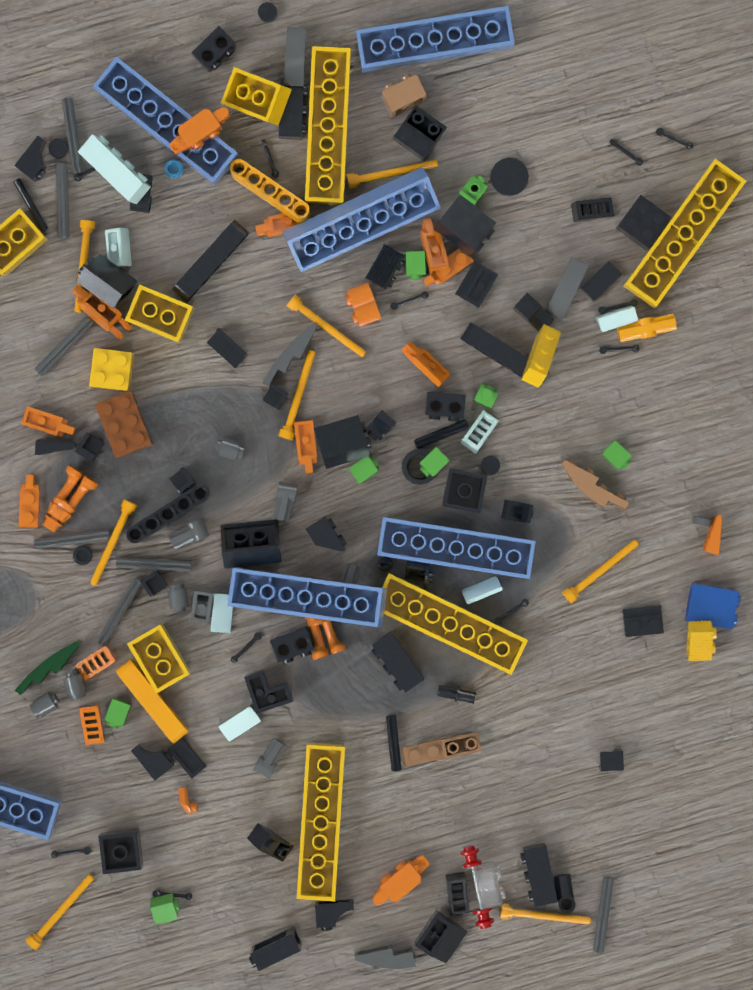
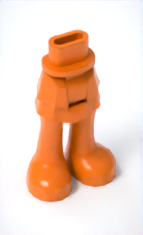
(60, 509)
(320, 647)

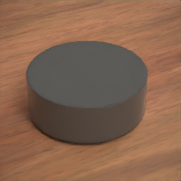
(701, 521)

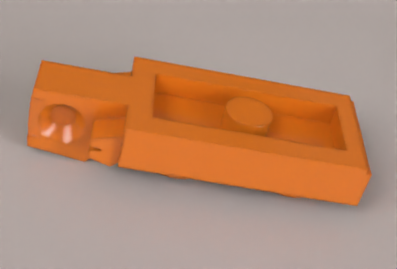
(276, 224)
(433, 247)
(457, 262)
(426, 363)
(46, 422)
(306, 444)
(29, 503)

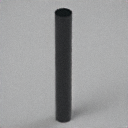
(30, 204)

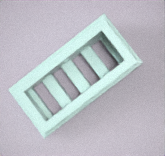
(469, 444)

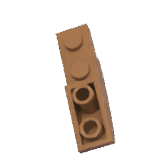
(585, 482)
(441, 749)

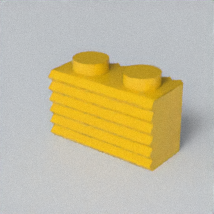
(700, 640)

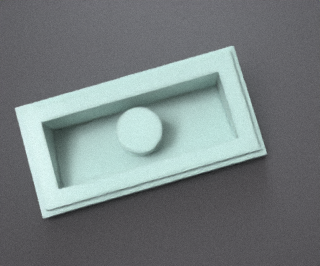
(118, 246)
(617, 318)
(481, 590)
(221, 614)
(239, 723)

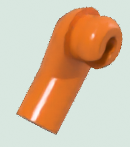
(185, 803)

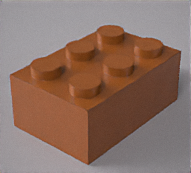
(124, 424)

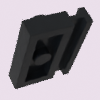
(476, 284)
(643, 621)

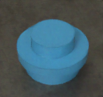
(173, 169)

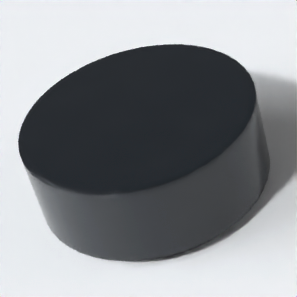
(267, 12)
(58, 148)
(490, 465)
(82, 555)

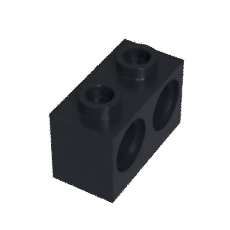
(209, 45)
(445, 400)
(290, 640)

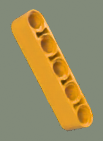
(266, 183)
(152, 702)

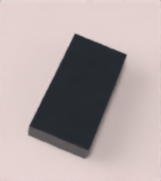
(601, 281)
(187, 757)

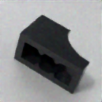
(31, 161)
(533, 312)
(380, 426)
(154, 762)
(329, 911)

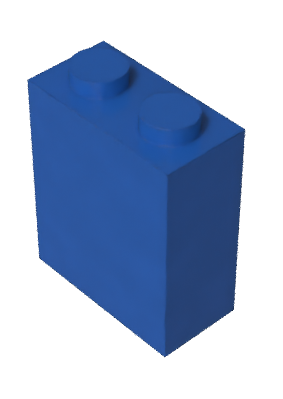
(713, 605)

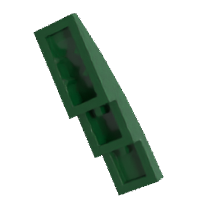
(52, 663)

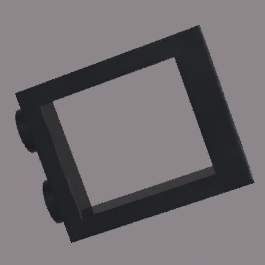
(275, 949)

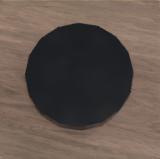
(509, 177)

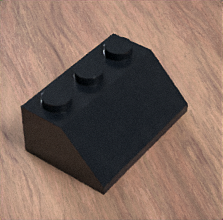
(250, 543)

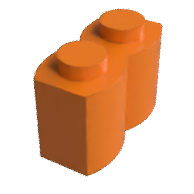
(363, 305)

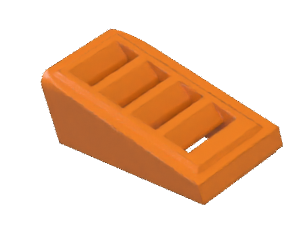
(713, 538)
(109, 655)
(86, 709)

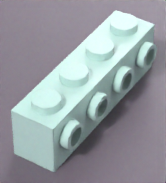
(114, 168)

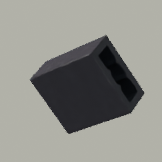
(465, 226)
(106, 280)
(343, 441)

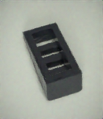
(577, 205)
(45, 447)
(457, 881)

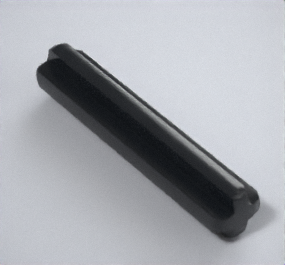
(441, 434)
(393, 743)

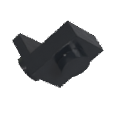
(517, 511)
(419, 571)

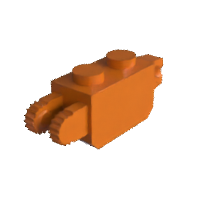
(198, 129)
(100, 312)
(401, 881)

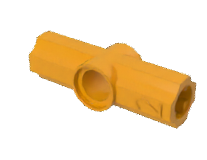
(647, 328)

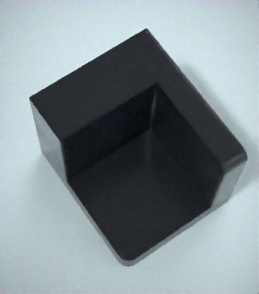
(275, 396)
(89, 447)
(182, 480)
(153, 583)
(611, 760)

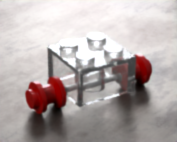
(486, 883)

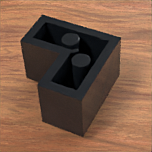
(266, 697)

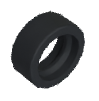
(419, 481)

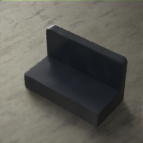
(227, 348)

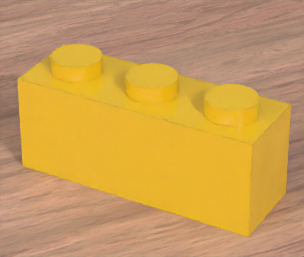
(541, 356)

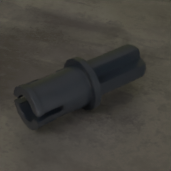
(456, 694)

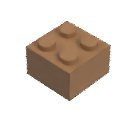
(403, 95)

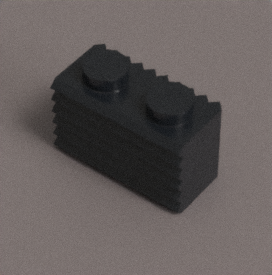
(385, 266)

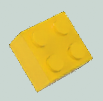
(111, 369)

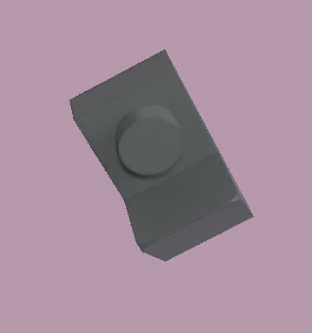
(202, 605)

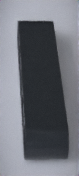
(210, 261)
(495, 349)
(159, 518)

